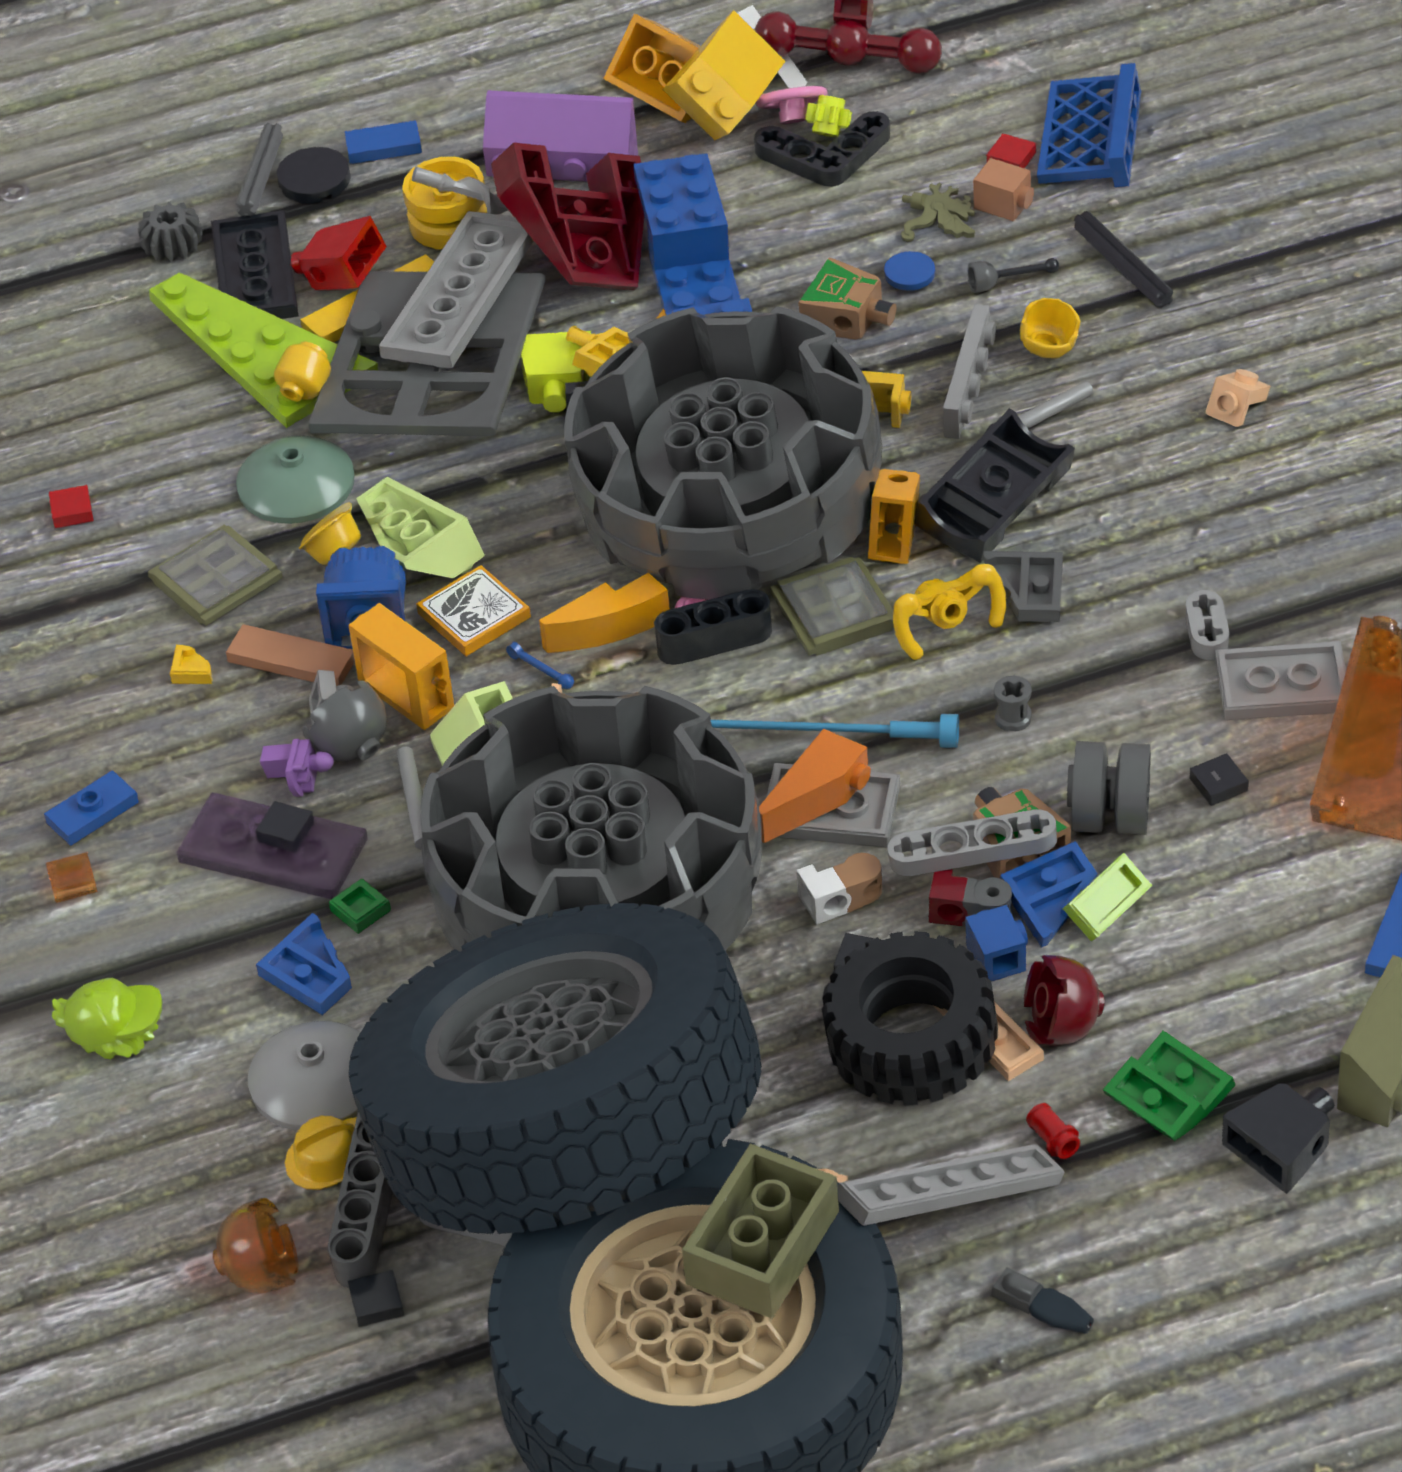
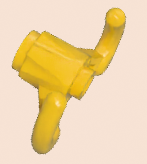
(947, 604)

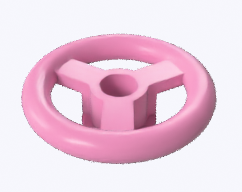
(791, 102)

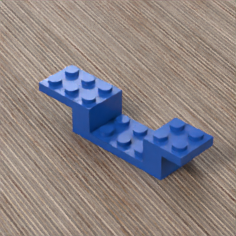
(688, 236)

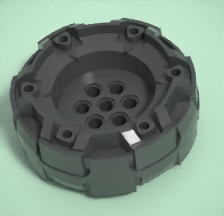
(724, 450)
(587, 808)

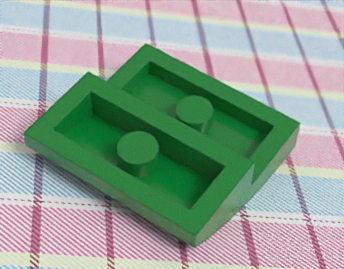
(1170, 1086)

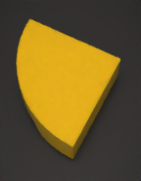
(189, 667)

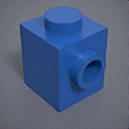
(997, 942)

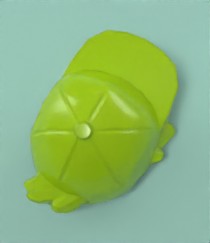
(110, 1017)

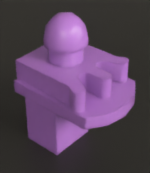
(297, 763)

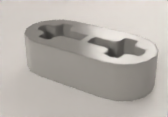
(1199, 625)

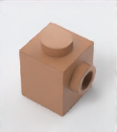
(1002, 189)

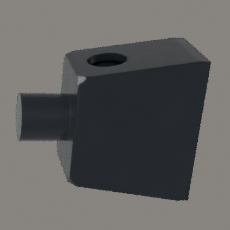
(1280, 1132)

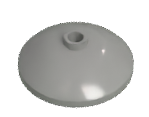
(304, 1074)

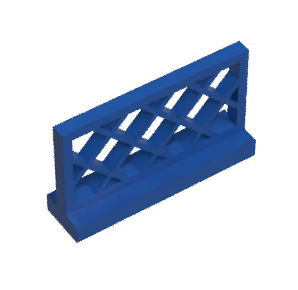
(1118, 127)

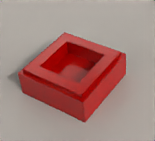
(1012, 150)
(71, 506)

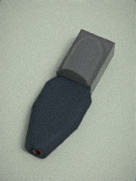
(1041, 1302)

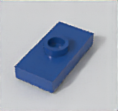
(91, 807)

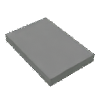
(1280, 680)
(861, 821)

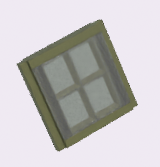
(215, 575)
(834, 606)

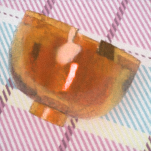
(255, 1249)

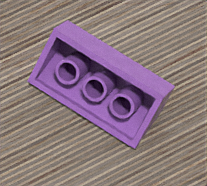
(572, 127)

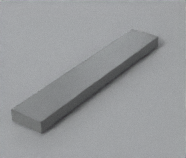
(949, 1184)

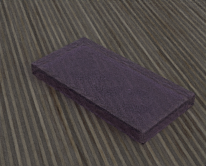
(227, 843)

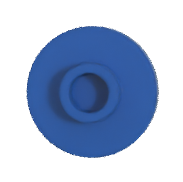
(909, 270)

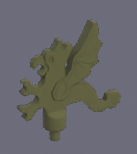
(941, 206)

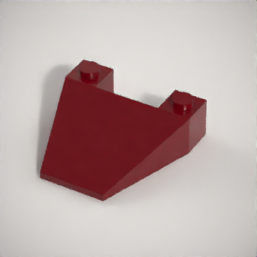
(585, 234)

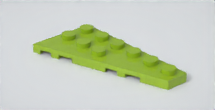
(242, 340)

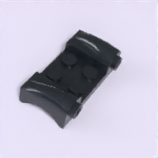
(991, 486)

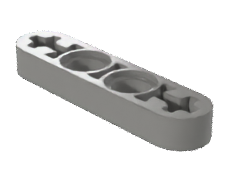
(973, 849)

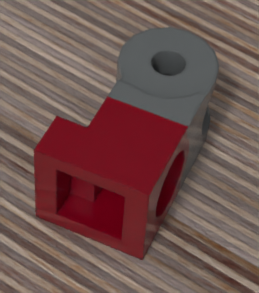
(958, 897)

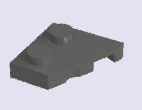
(1030, 582)

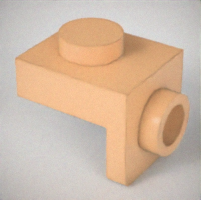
(1234, 394)

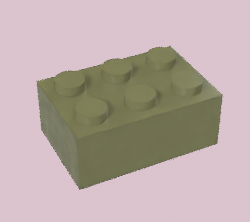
(760, 1230)

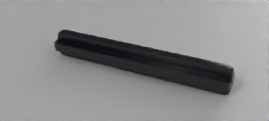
(1123, 259)

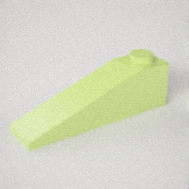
(420, 530)

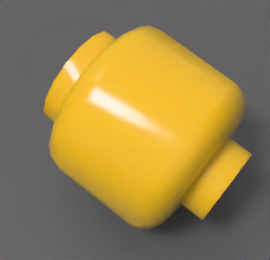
(302, 371)

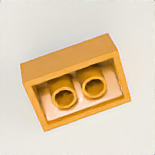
(648, 61)

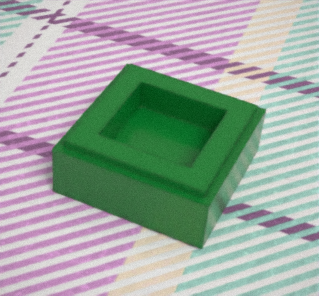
(360, 906)

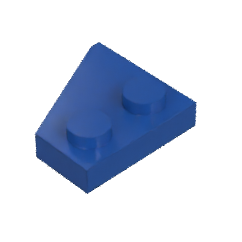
(307, 967)

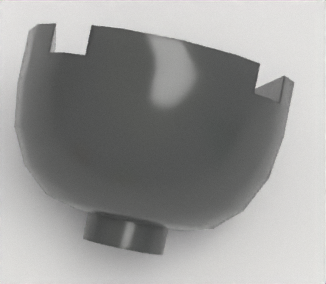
(348, 724)

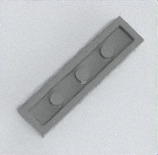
(966, 376)

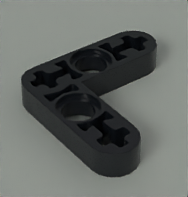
(828, 164)

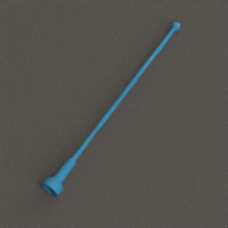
(946, 730)

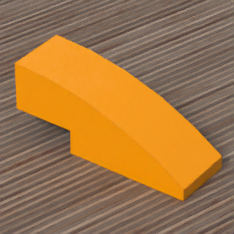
(604, 615)

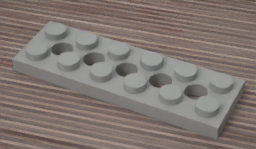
(476, 257)

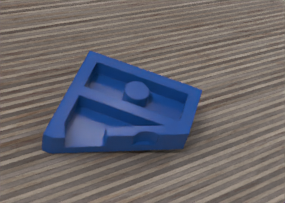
(1046, 886)

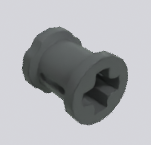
(1014, 704)

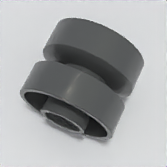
(1098, 787)

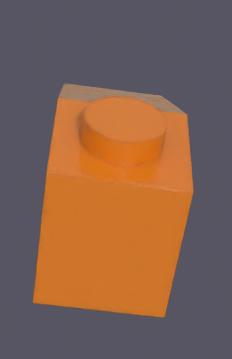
(815, 784)

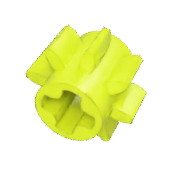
(828, 116)

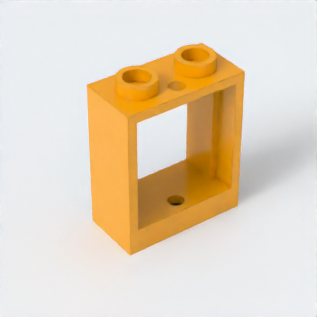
(402, 666)

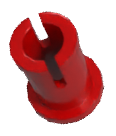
(1060, 1138)

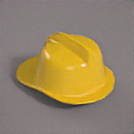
(331, 533)
(320, 1152)

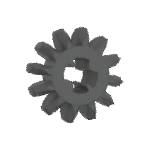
(170, 231)

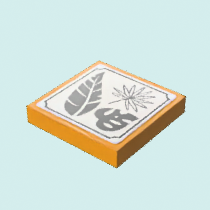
(473, 610)

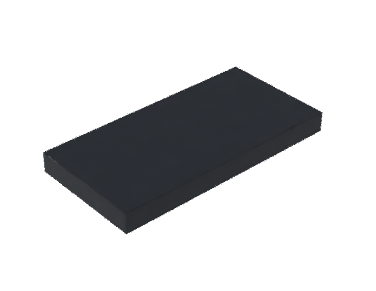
(256, 262)

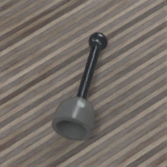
(983, 275)

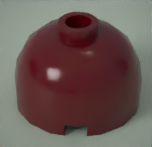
(1062, 1000)

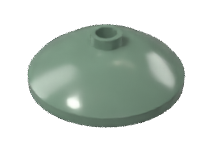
(295, 479)

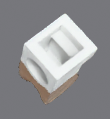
(841, 887)

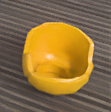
(1049, 328)

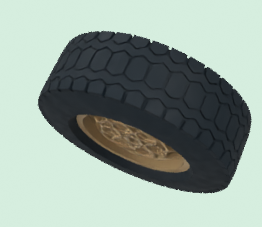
(599, 1396)

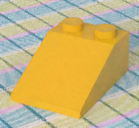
(725, 76)

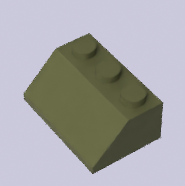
(1373, 1054)

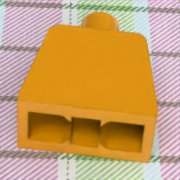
(893, 501)

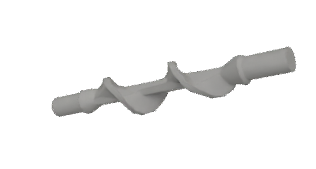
(466, 186)

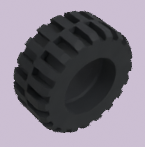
(918, 1062)

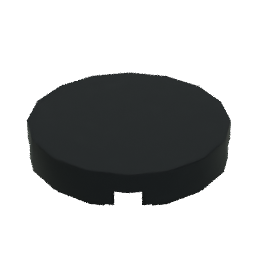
(313, 174)

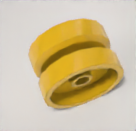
(437, 214)

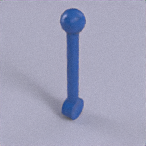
(515, 651)

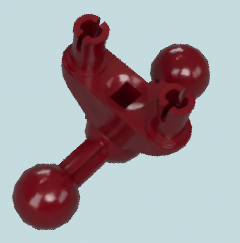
(849, 38)

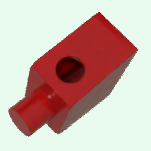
(340, 255)

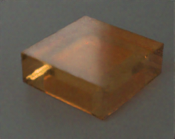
(71, 877)

